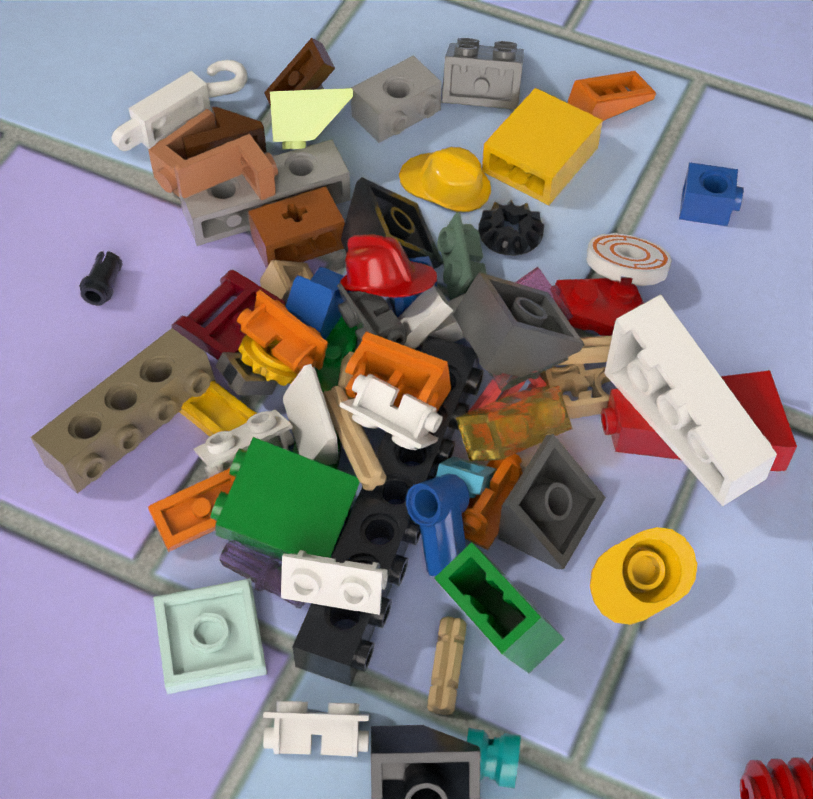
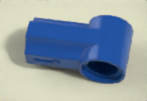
(438, 510)

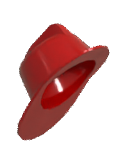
(383, 269)

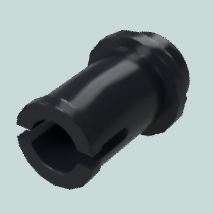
(97, 286)

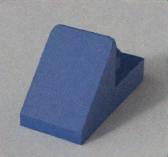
(317, 300)

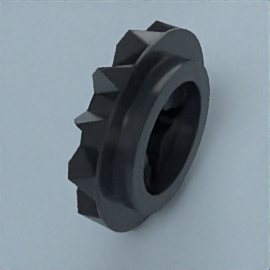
(507, 240)

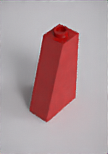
(753, 391)

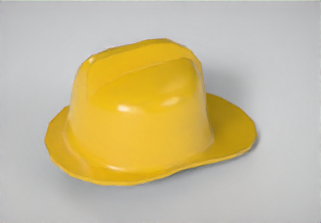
(447, 178)
(643, 575)

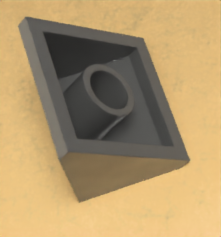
(550, 506)

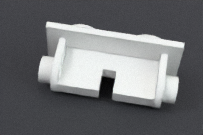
(375, 409)
(222, 447)
(333, 583)
(295, 728)

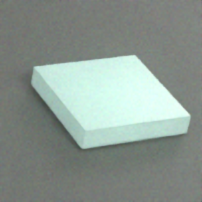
(209, 636)

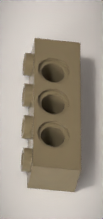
(123, 410)

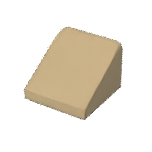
(280, 277)

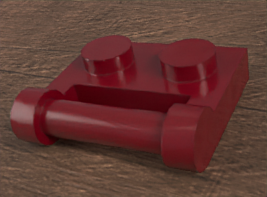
(224, 331)

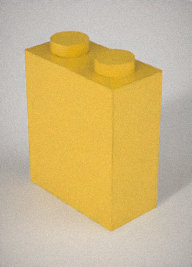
(541, 146)

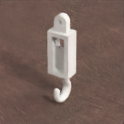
(175, 105)

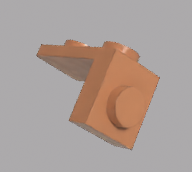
(171, 151)
(225, 163)

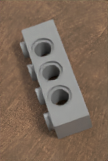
(225, 207)

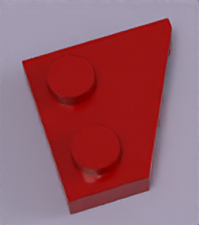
(598, 302)

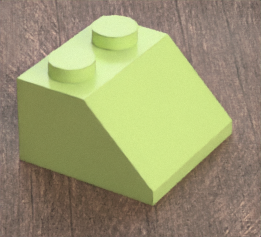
(304, 114)

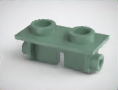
(459, 250)

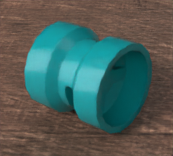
(497, 756)

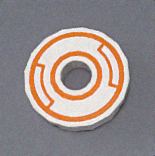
(630, 257)

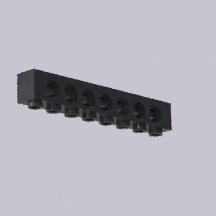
(339, 652)

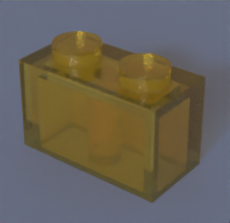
(513, 423)

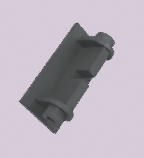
(370, 314)

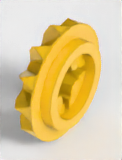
(264, 362)

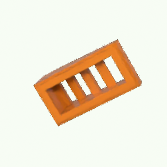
(607, 94)

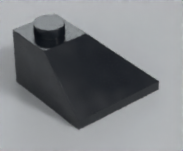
(389, 215)
(422, 764)

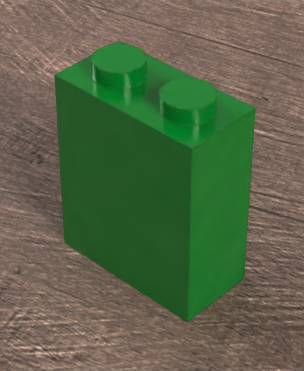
(283, 502)
(499, 608)

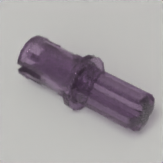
(250, 564)

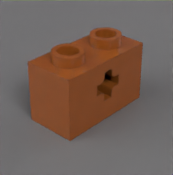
(297, 227)

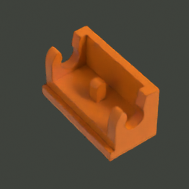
(401, 367)

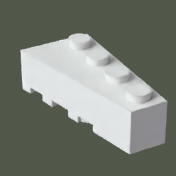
(687, 401)

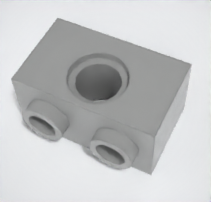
(396, 99)

